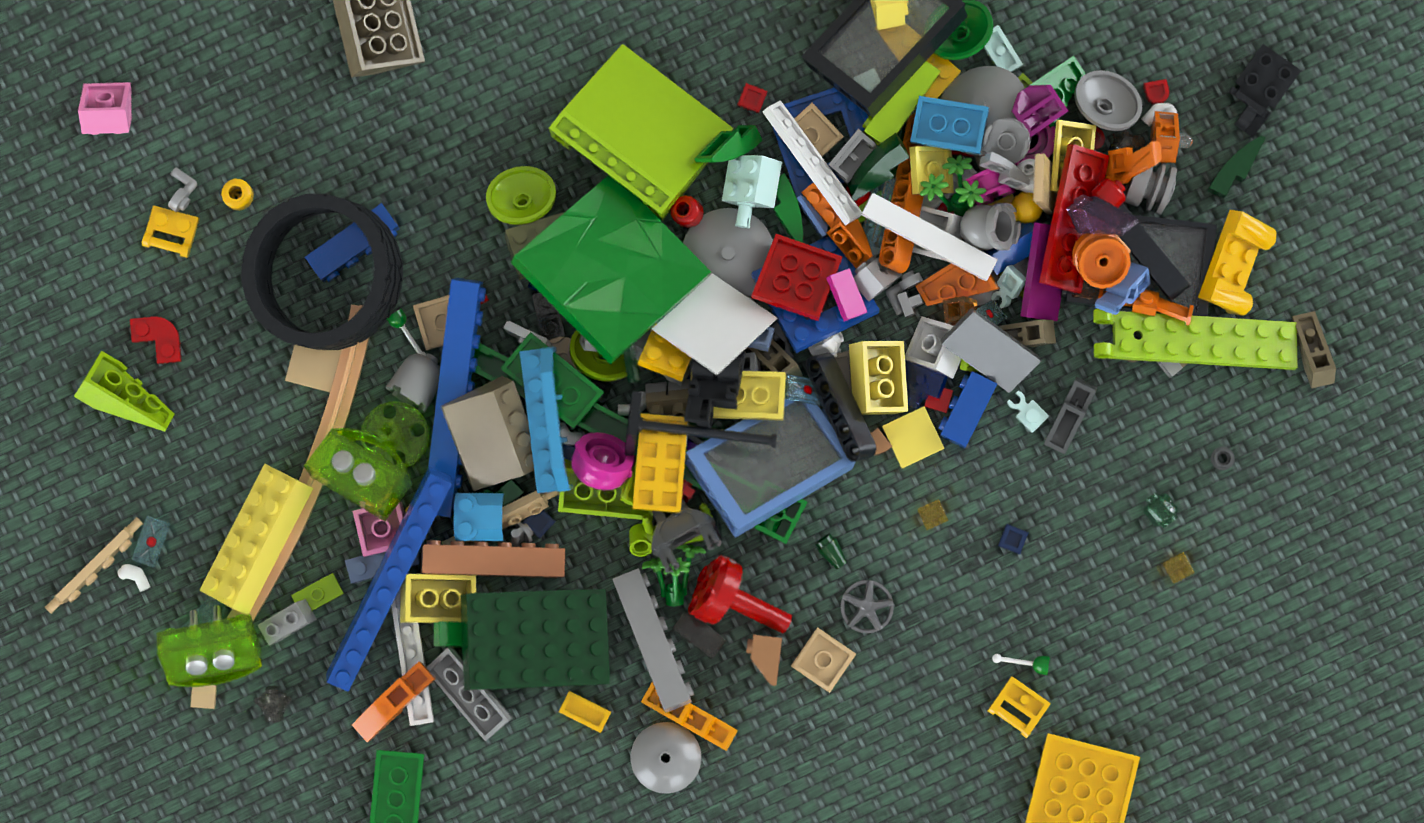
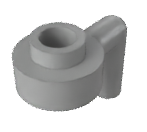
(180, 198)
(908, 281)

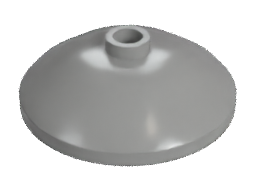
(1108, 100)
(683, 752)

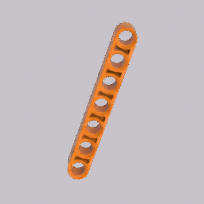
(895, 249)

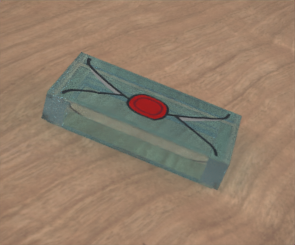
(992, 312)
(801, 390)
(150, 541)

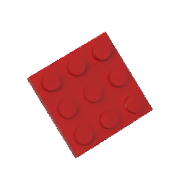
(796, 277)

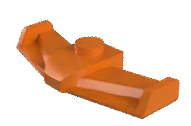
(1125, 164)
(1150, 302)

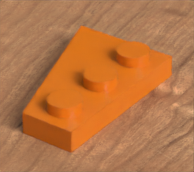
(953, 283)

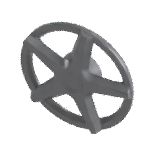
(867, 606)

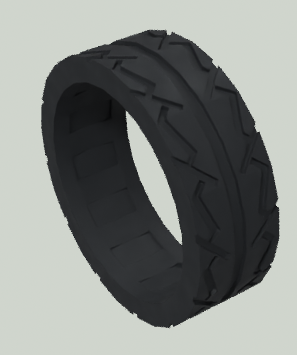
(261, 251)

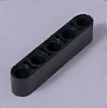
(1149, 254)
(840, 407)

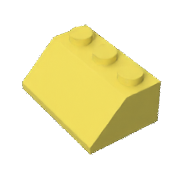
(1069, 133)

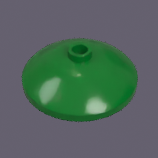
(976, 32)

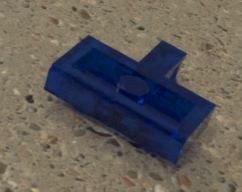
(922, 383)

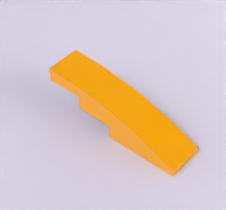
(694, 719)

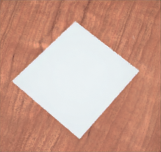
(714, 324)

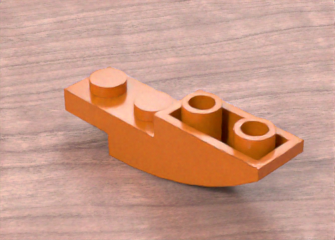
(849, 238)
(393, 701)

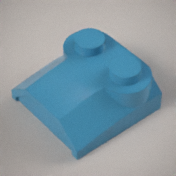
(478, 516)

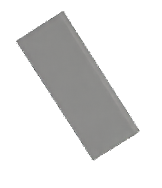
(477, 706)

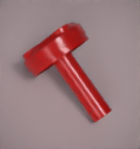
(719, 590)

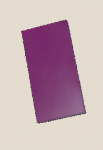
(1039, 300)

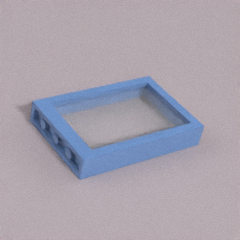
(758, 481)

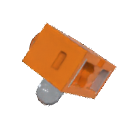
(1166, 131)

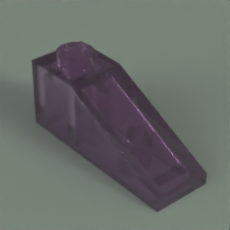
(1099, 217)

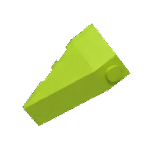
(117, 393)

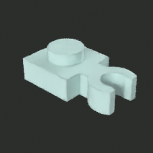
(1010, 284)
(1030, 414)

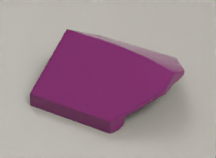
(1038, 107)

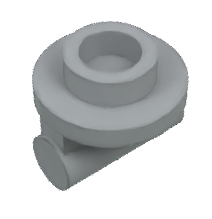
(520, 534)

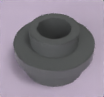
(1229, 458)

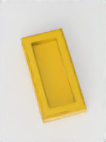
(585, 711)

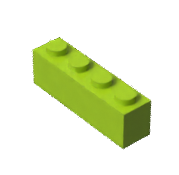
(901, 105)

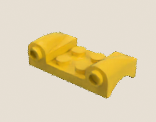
(1234, 260)

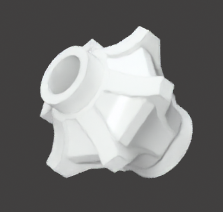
(829, 345)

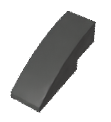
(1070, 415)

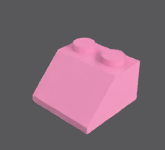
(105, 108)
(375, 533)

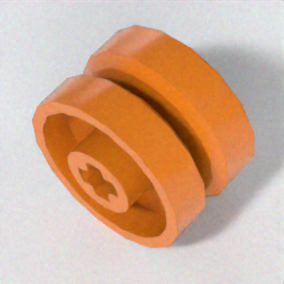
(1101, 259)

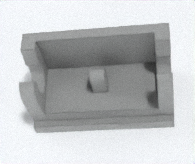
(852, 156)

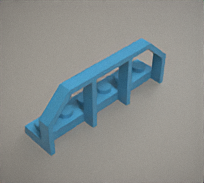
(543, 420)

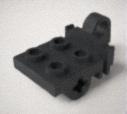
(1262, 85)
(713, 390)

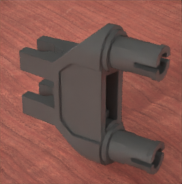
(679, 529)

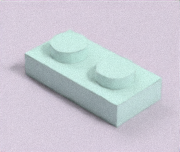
(1001, 51)

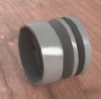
(1153, 187)

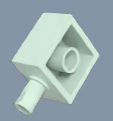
(750, 184)

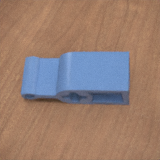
(1126, 291)

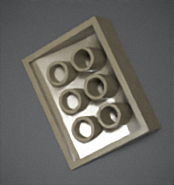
(378, 35)
(491, 433)

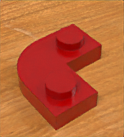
(162, 332)

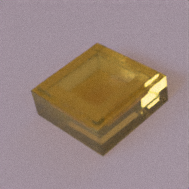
(932, 514)
(1178, 568)

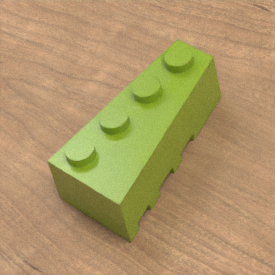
(594, 501)

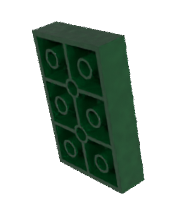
(534, 639)

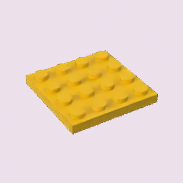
(1081, 783)

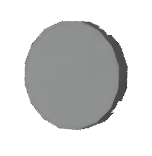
(1008, 139)

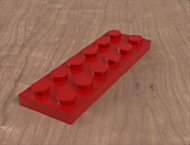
(1080, 175)

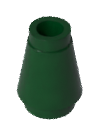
(831, 551)

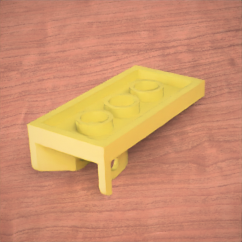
(759, 397)

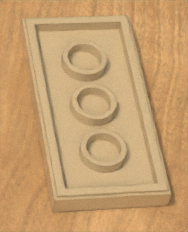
(1042, 180)

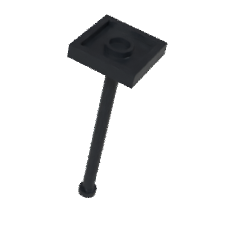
(637, 424)

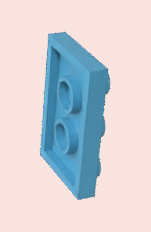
(949, 125)

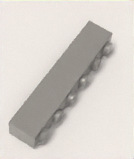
(652, 641)

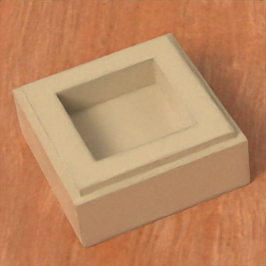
(204, 697)

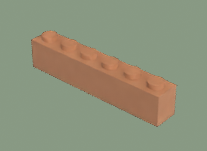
(492, 560)

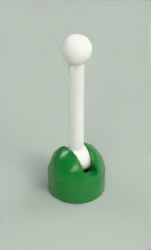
(398, 320)
(1039, 664)

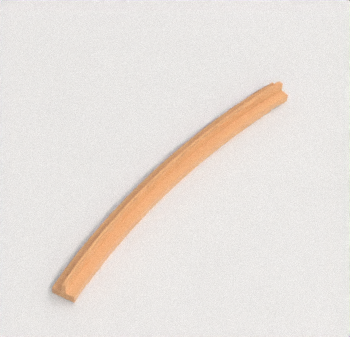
(334, 416)

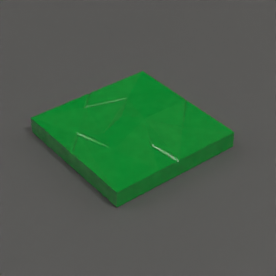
(610, 268)

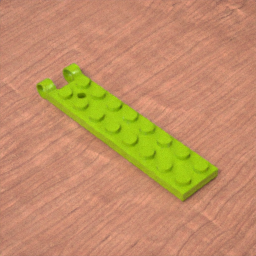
(1202, 342)

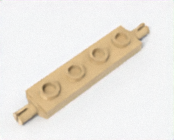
(518, 510)
(89, 572)

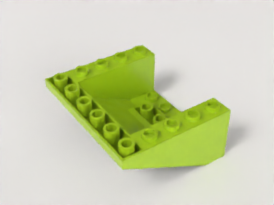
(639, 129)

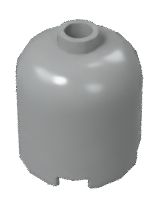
(416, 380)

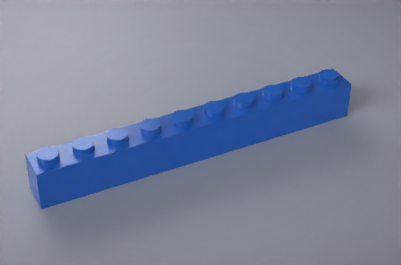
(455, 377)
(388, 578)

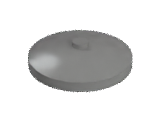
(986, 87)
(730, 250)

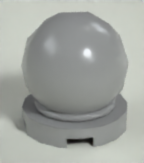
(990, 226)

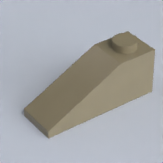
(1032, 333)
(1314, 350)
(776, 360)

